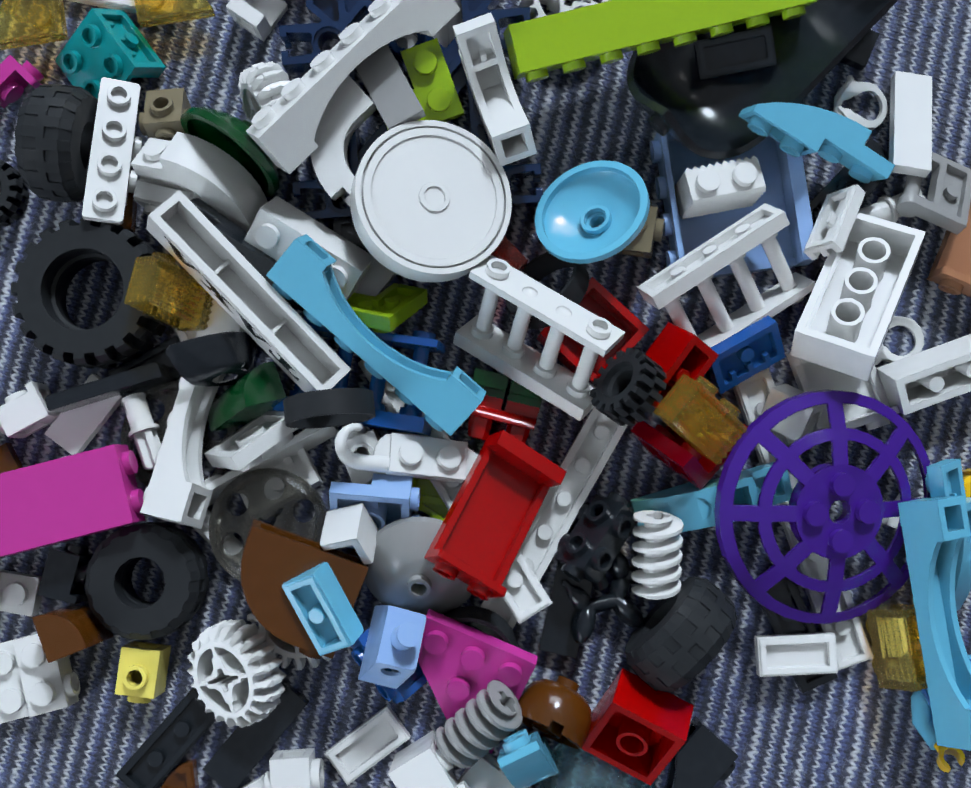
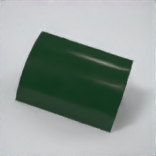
(247, 398)

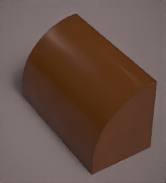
(69, 631)

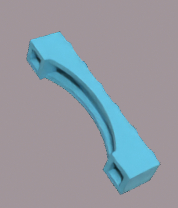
(309, 279)
(932, 543)

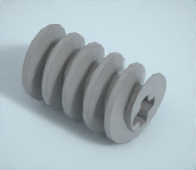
(479, 725)

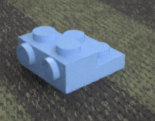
(385, 498)

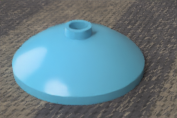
(588, 197)

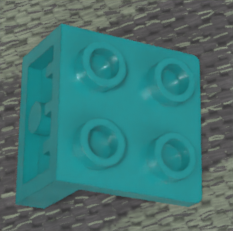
(107, 47)

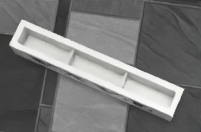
(245, 294)

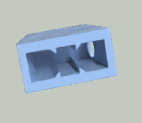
(392, 643)

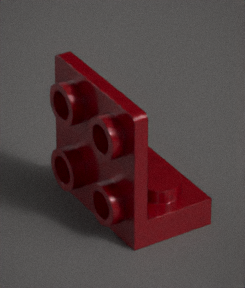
(676, 453)

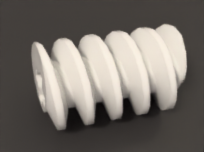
(660, 554)

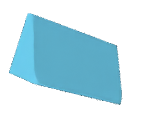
(323, 609)

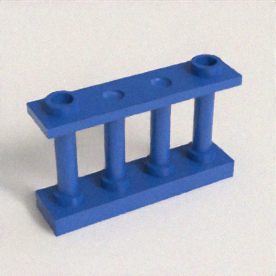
(409, 417)

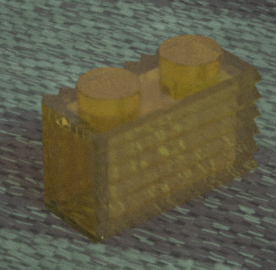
(168, 293)
(701, 418)
(896, 647)

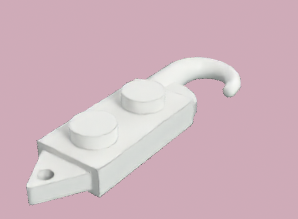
(409, 456)

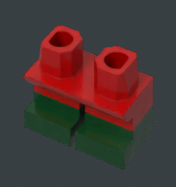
(520, 410)

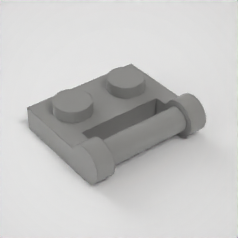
(947, 195)

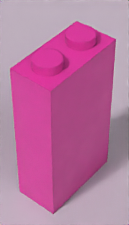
(68, 498)

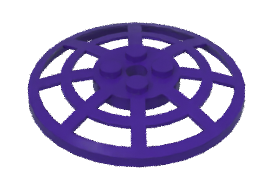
(811, 503)

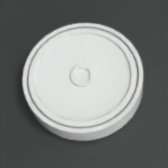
(430, 201)

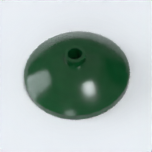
(231, 137)

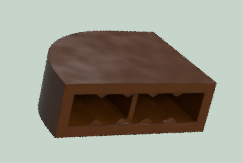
(277, 556)

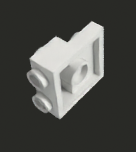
(32, 684)

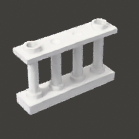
(730, 249)
(521, 362)

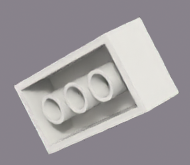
(857, 297)

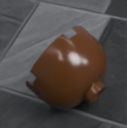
(557, 711)

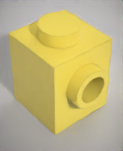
(142, 671)

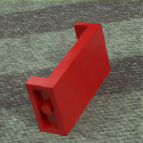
(492, 514)

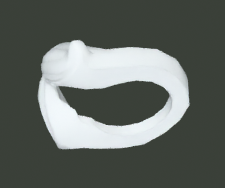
(853, 88)
(914, 328)

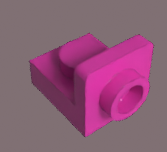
(15, 78)

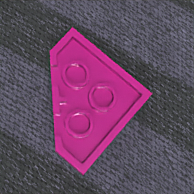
(464, 660)

